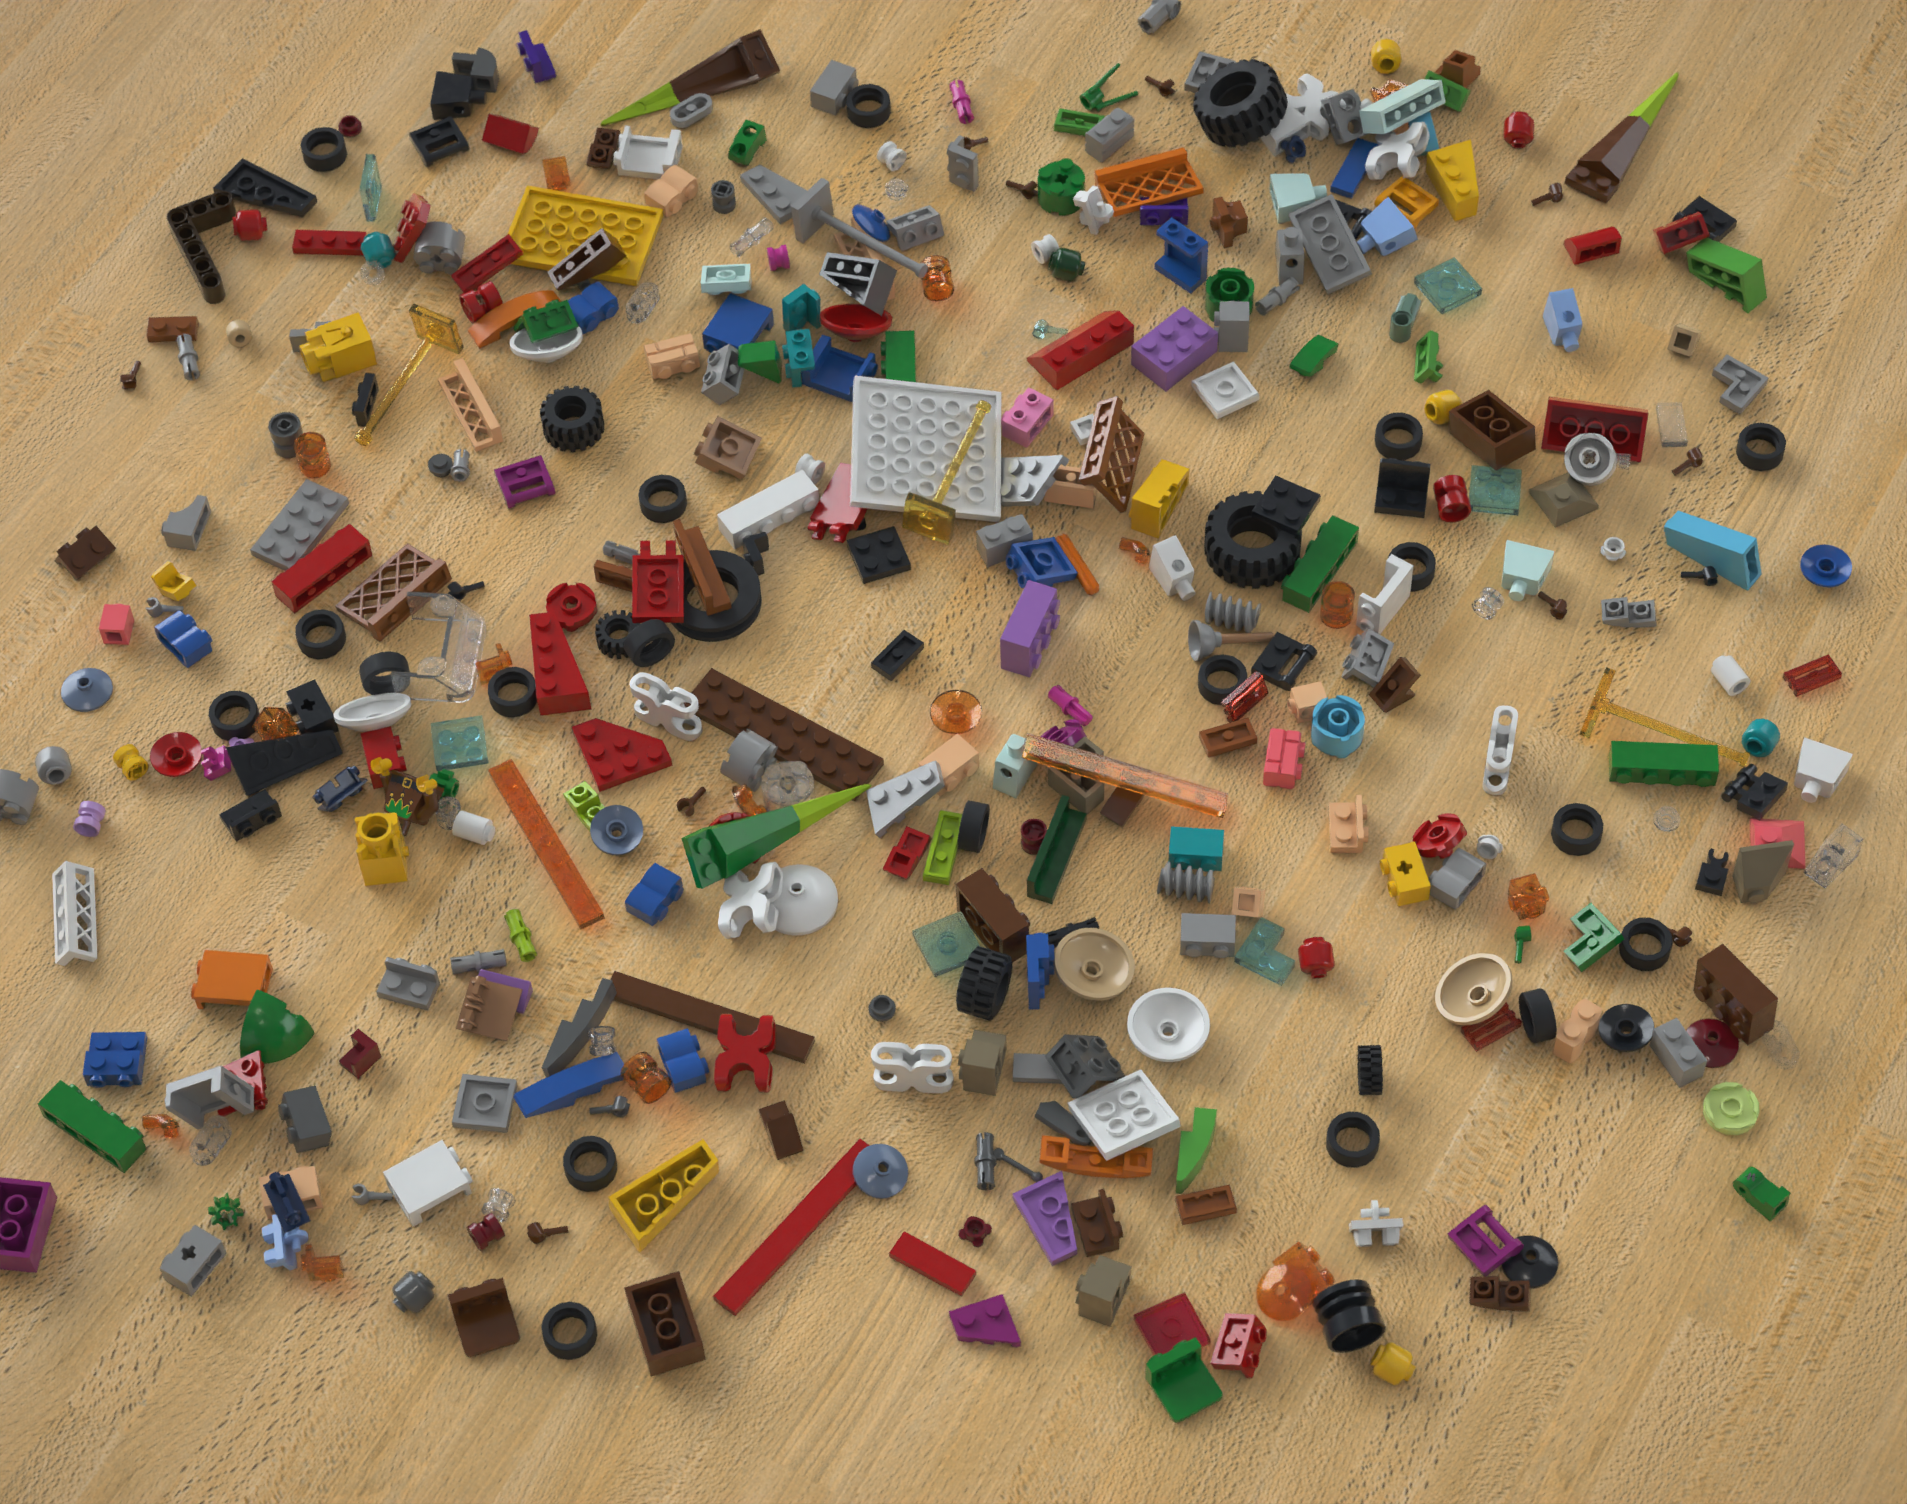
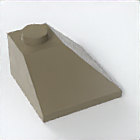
(1563, 499)
(1760, 870)

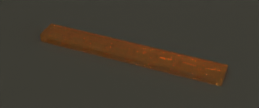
(1124, 775)
(546, 844)

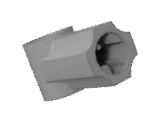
(1158, 13)

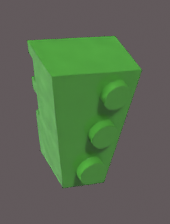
(1730, 270)

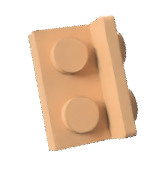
(1347, 827)

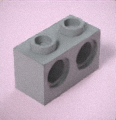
(1339, 119)

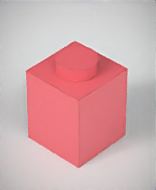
(116, 624)

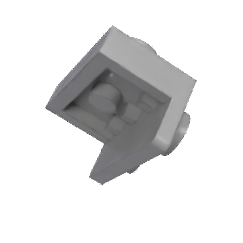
(962, 165)

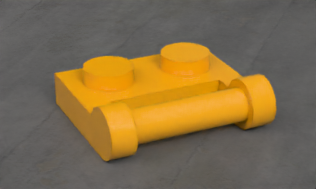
(1411, 197)

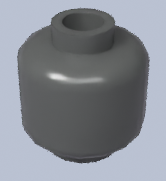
(413, 1292)

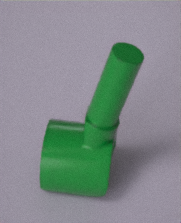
(1522, 934)

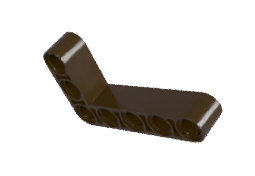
(194, 218)

